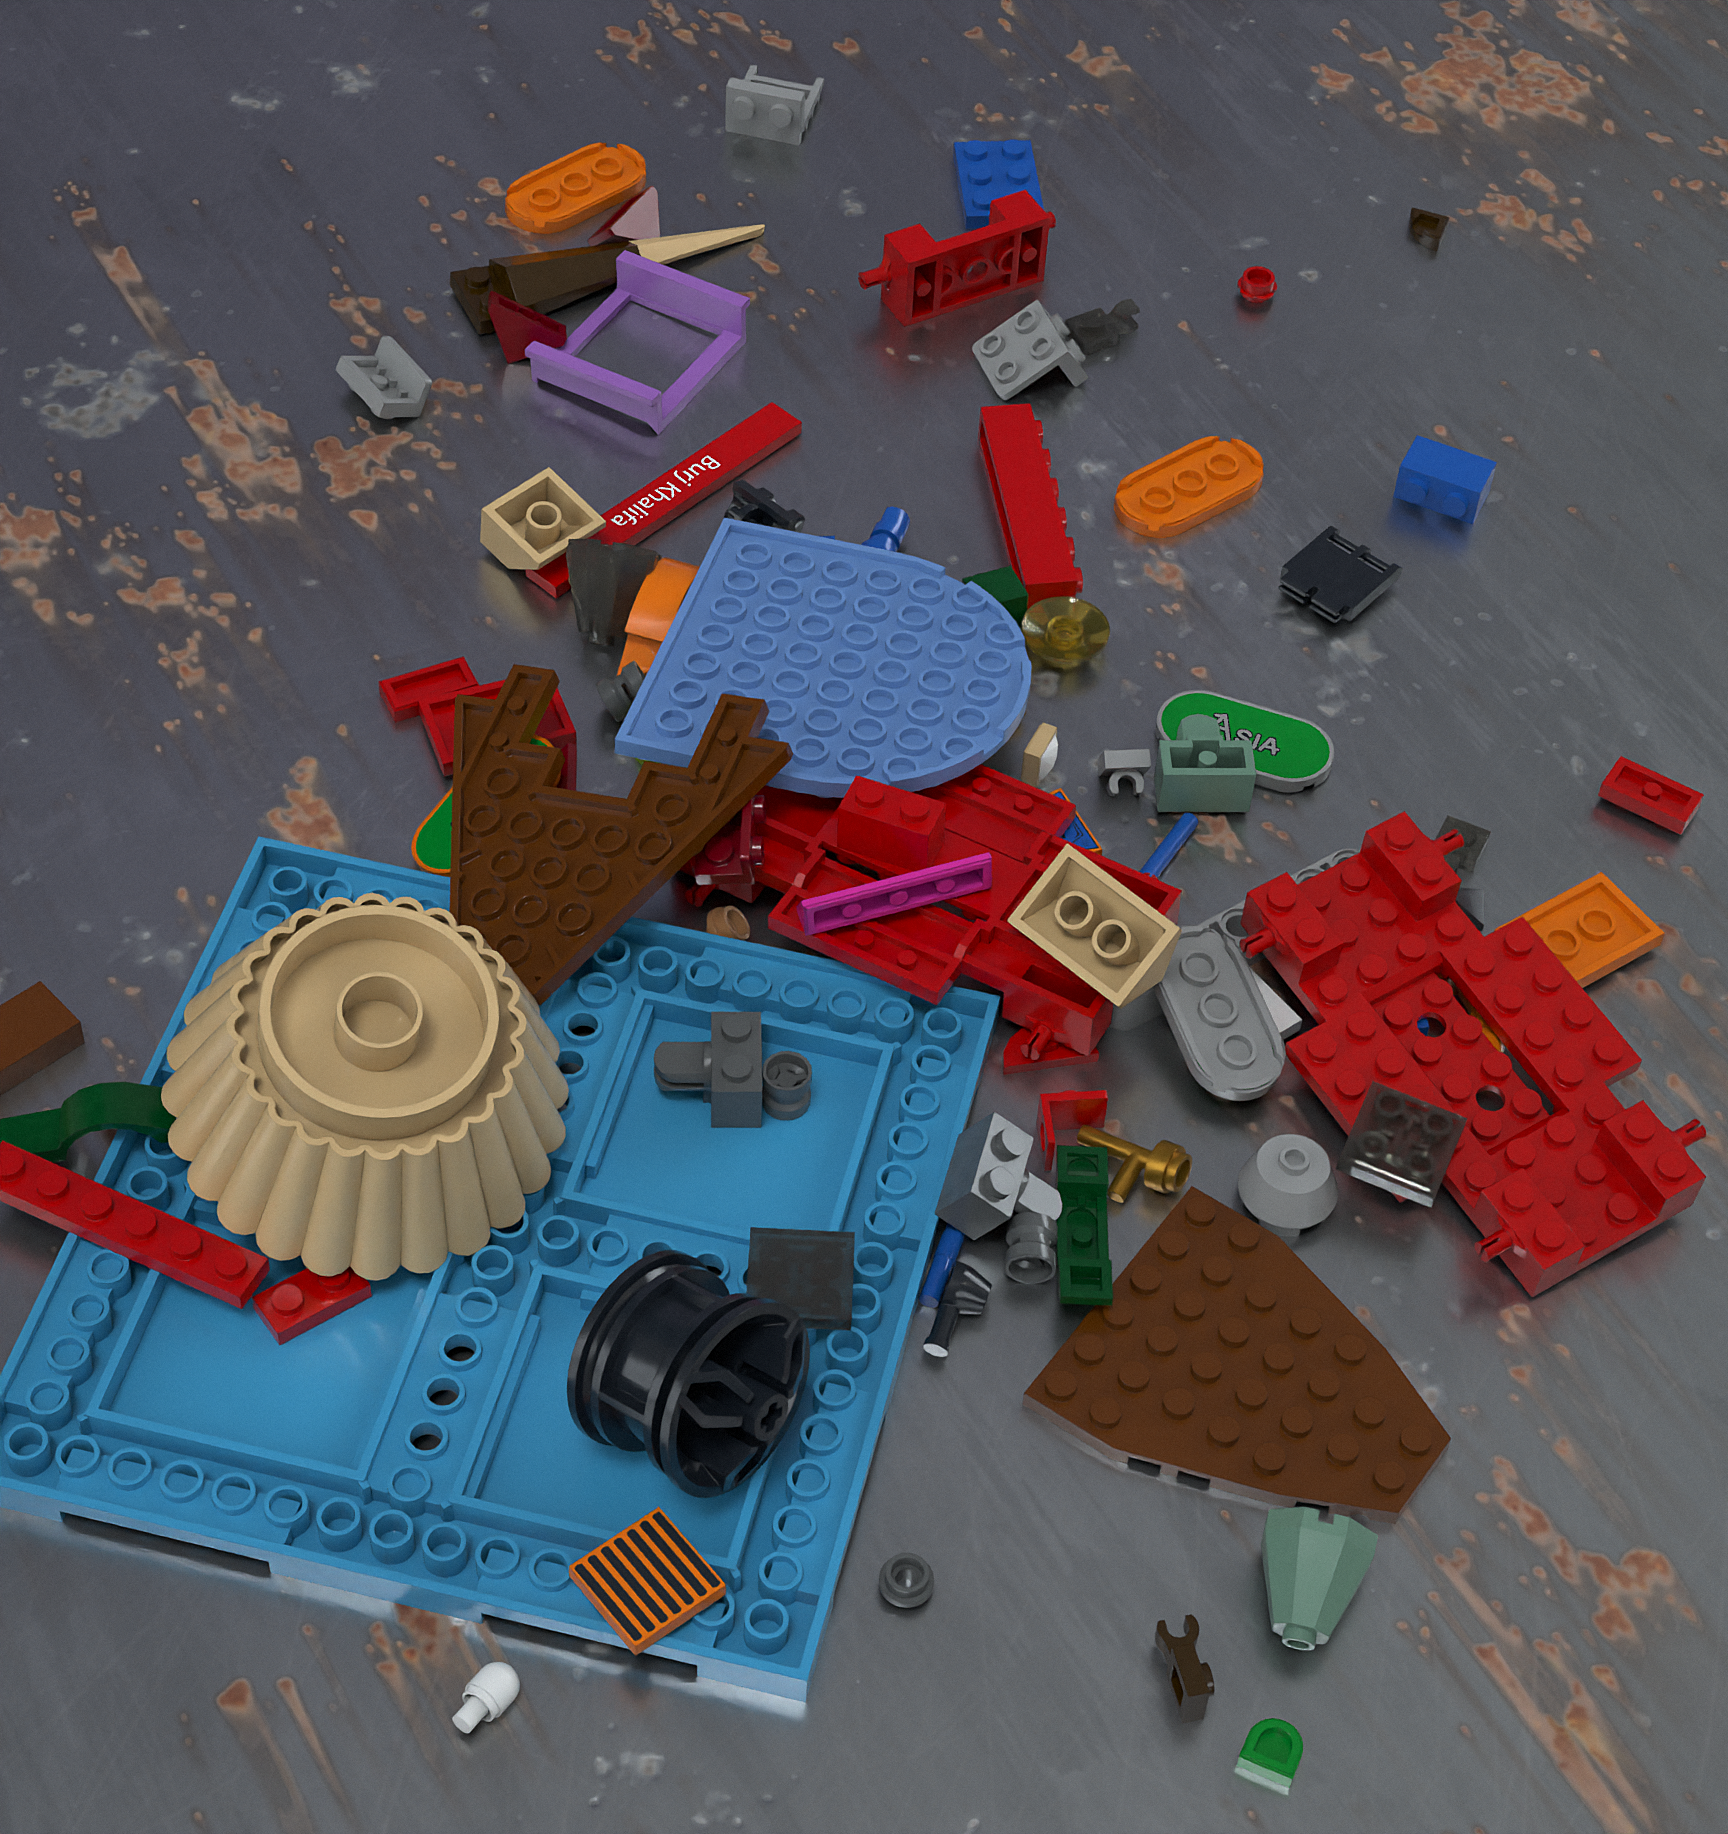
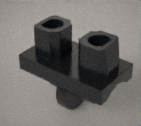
(760, 508)

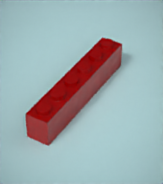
(1027, 502)

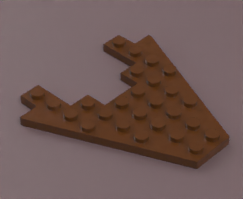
(565, 868)

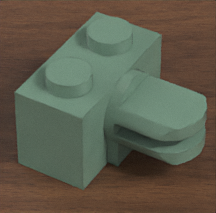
(1204, 770)

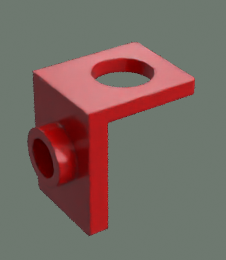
(1067, 1112)

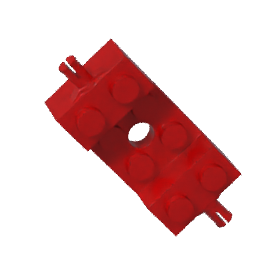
(931, 277)

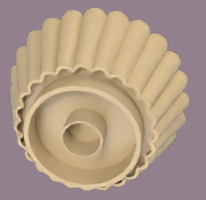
(366, 1089)

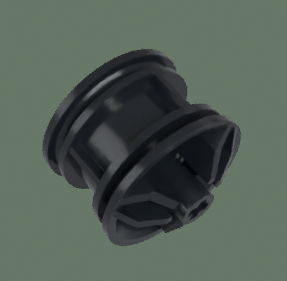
(688, 1372)

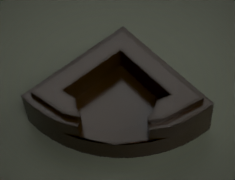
(1428, 227)

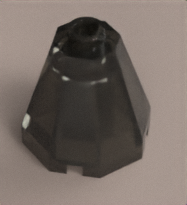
(606, 585)

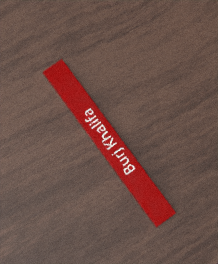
(683, 486)

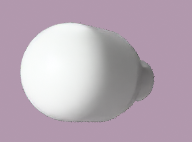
(487, 1695)

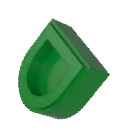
(1272, 1751)

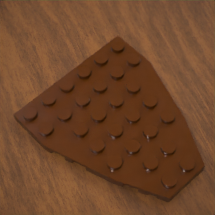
(1241, 1373)

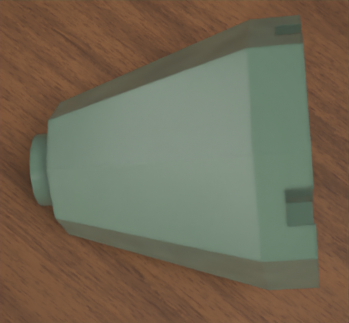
(1312, 1572)

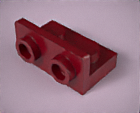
(735, 848)

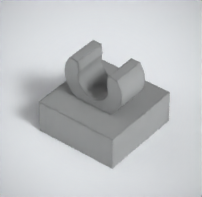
(1124, 764)

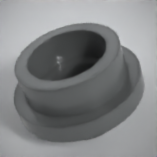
(906, 1567)

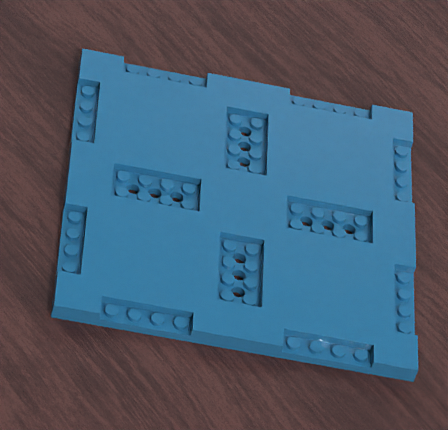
(204, 1430)

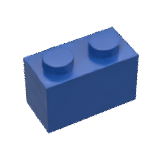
(1444, 479)

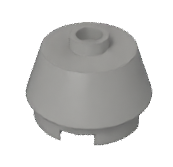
(1288, 1184)

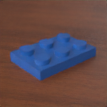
(990, 172)

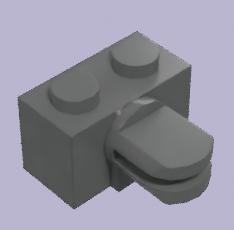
(724, 1069)
(990, 1180)

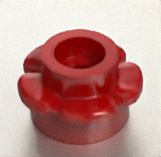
(1257, 284)

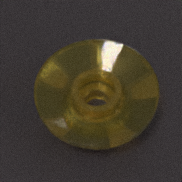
(1065, 629)

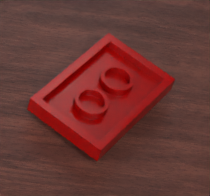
(439, 713)

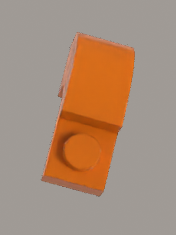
(655, 611)

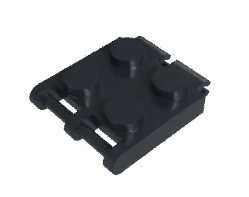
(1335, 579)

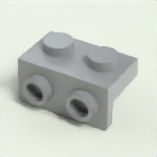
(387, 381)

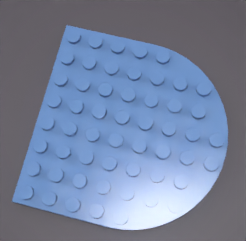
(856, 650)

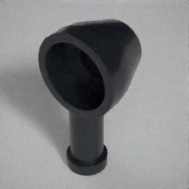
(963, 1294)

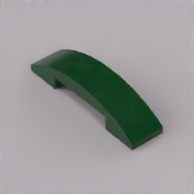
(1082, 1230)

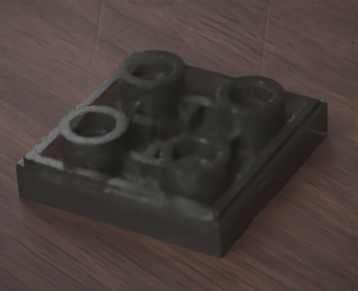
(1401, 1144)
(805, 1272)

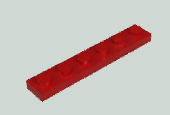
(129, 1227)

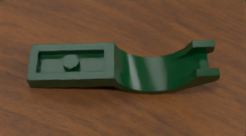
(87, 1111)

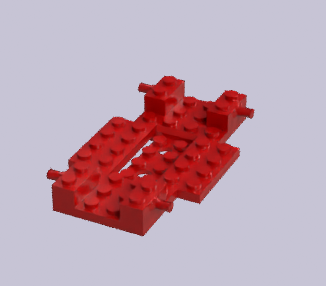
(928, 946)
(1365, 964)

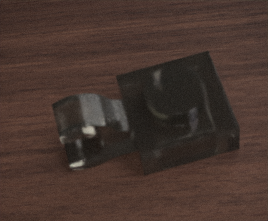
(1098, 330)
(1474, 844)

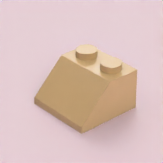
(536, 521)

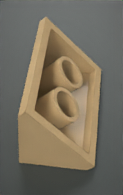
(1097, 928)

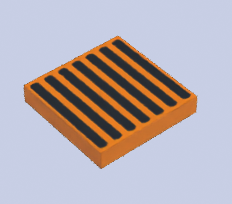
(647, 1580)

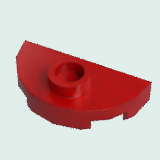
(1052, 1056)

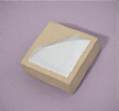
(1039, 755)

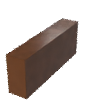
(34, 1034)

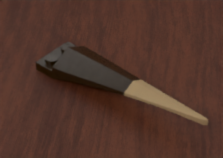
(561, 276)

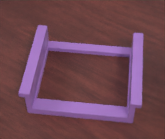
(668, 293)

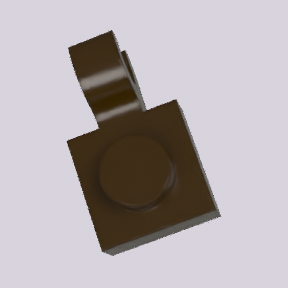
(1188, 1678)

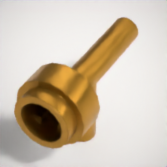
(1165, 1166)

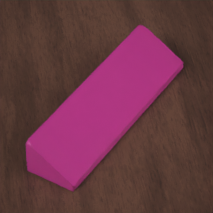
(895, 894)

